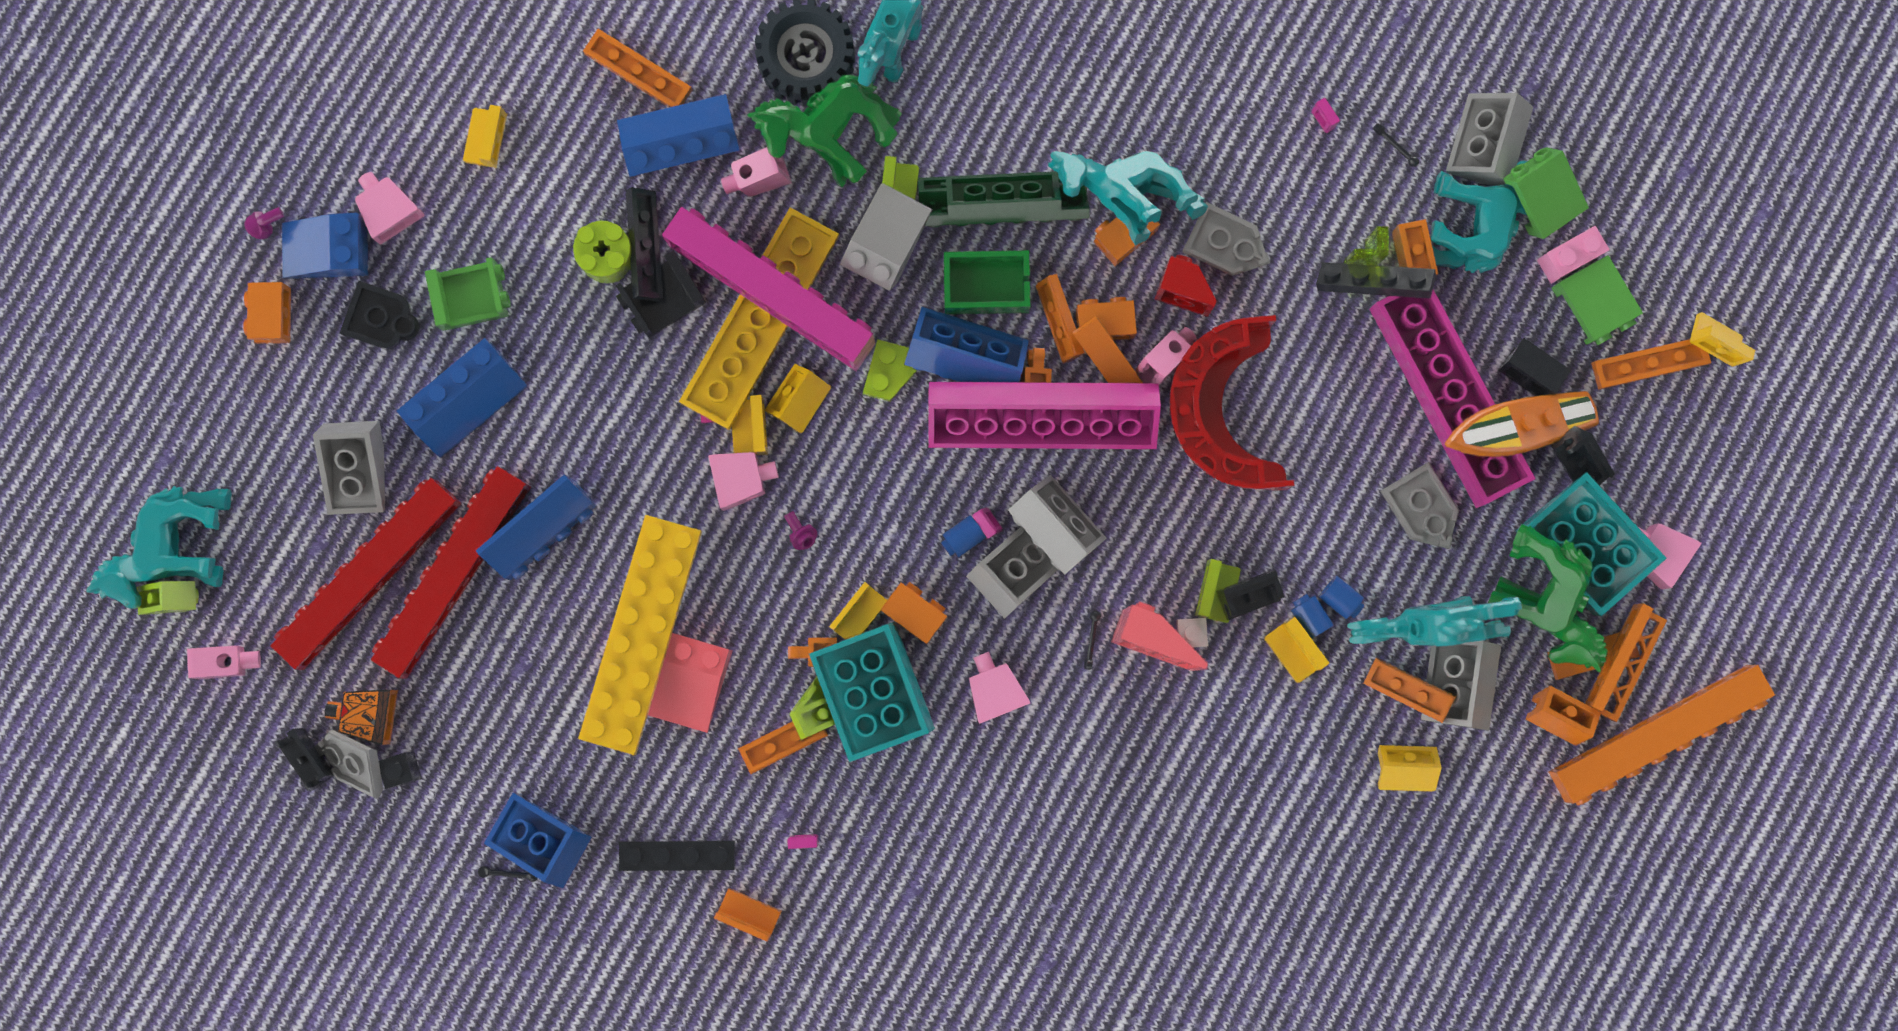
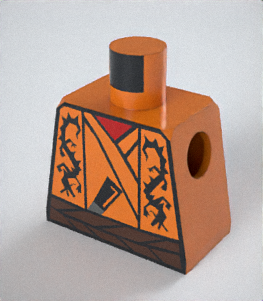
(365, 714)

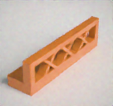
(1619, 659)

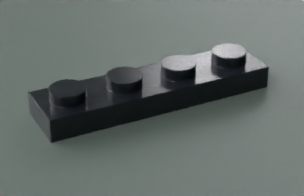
(645, 244)
(1376, 280)
(677, 855)

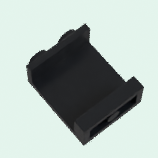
(678, 300)

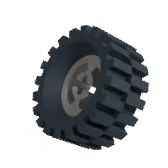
(795, 29)

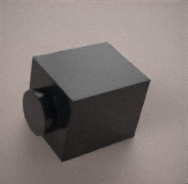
(399, 770)

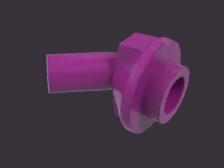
(259, 224)
(802, 537)

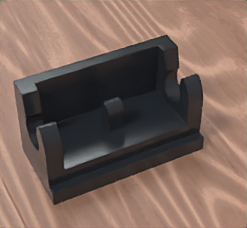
(1534, 369)
(1581, 455)
(1250, 594)
(304, 758)

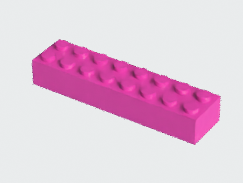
(768, 288)
(1446, 388)
(1043, 415)

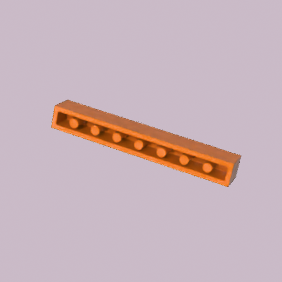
(1661, 734)

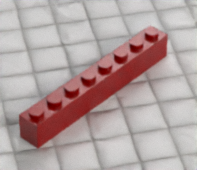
(450, 573)
(365, 574)

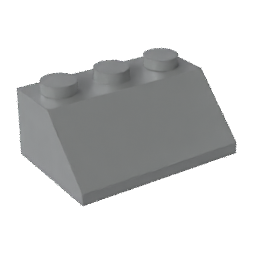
(1489, 137)
(1056, 524)
(1471, 676)

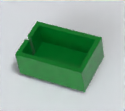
(986, 282)

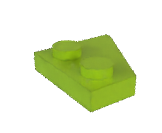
(887, 371)
(811, 712)

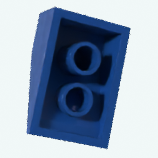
(325, 247)
(537, 841)

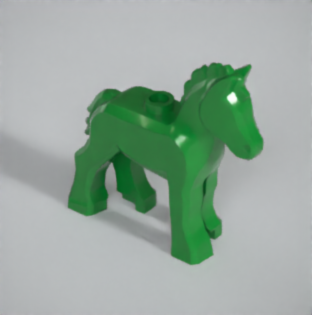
(825, 122)
(1562, 598)

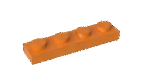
(637, 69)
(1648, 363)

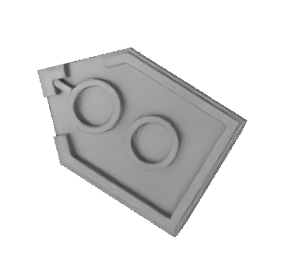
(1226, 242)
(1423, 507)
(352, 762)

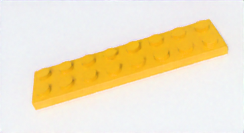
(751, 333)
(640, 635)

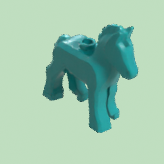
(886, 38)
(1123, 187)
(1492, 225)
(157, 545)
(1440, 623)

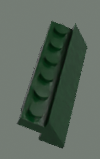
(1000, 199)

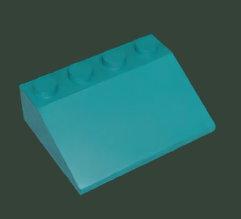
(1604, 534)
(872, 691)

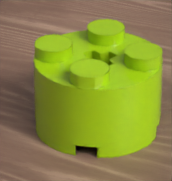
(592, 240)

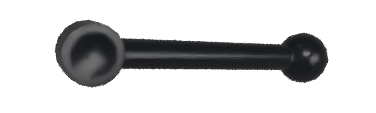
(1413, 161)
(1095, 617)
(485, 871)

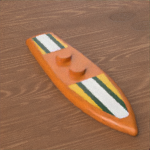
(1523, 424)

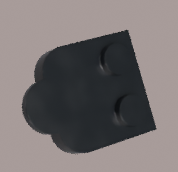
(379, 317)

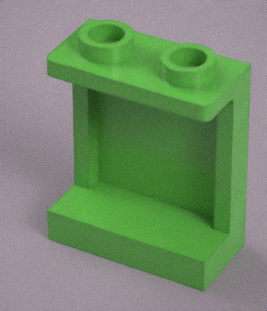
(1547, 191)
(468, 295)
(1599, 300)

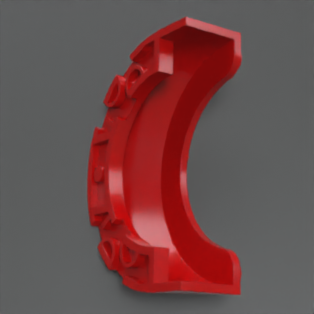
(1197, 405)

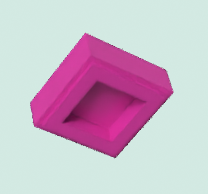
(1325, 115)
(987, 522)
(803, 841)

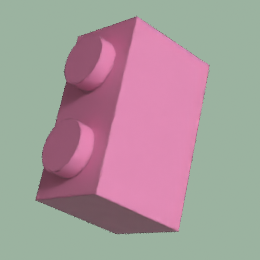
(1573, 254)

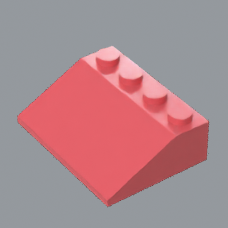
(1153, 636)
(690, 682)

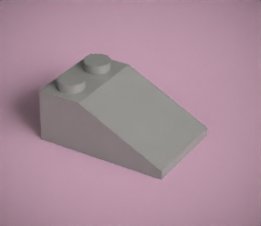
(886, 237)
(351, 466)
(1012, 572)

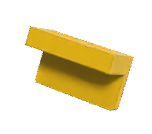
(485, 136)
(1720, 341)
(798, 398)
(750, 428)
(858, 612)
(1296, 650)
(1408, 768)

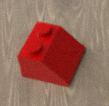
(1185, 286)

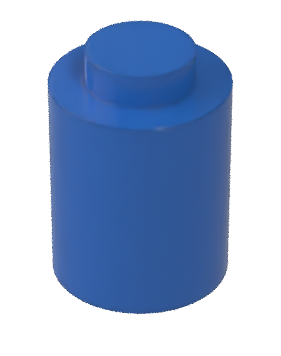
(962, 537)
(1342, 598)
(1311, 615)

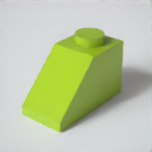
(168, 597)

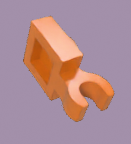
(1036, 372)
(814, 644)

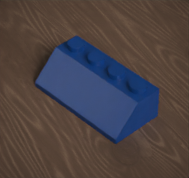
(677, 135)
(964, 350)
(462, 398)
(537, 528)

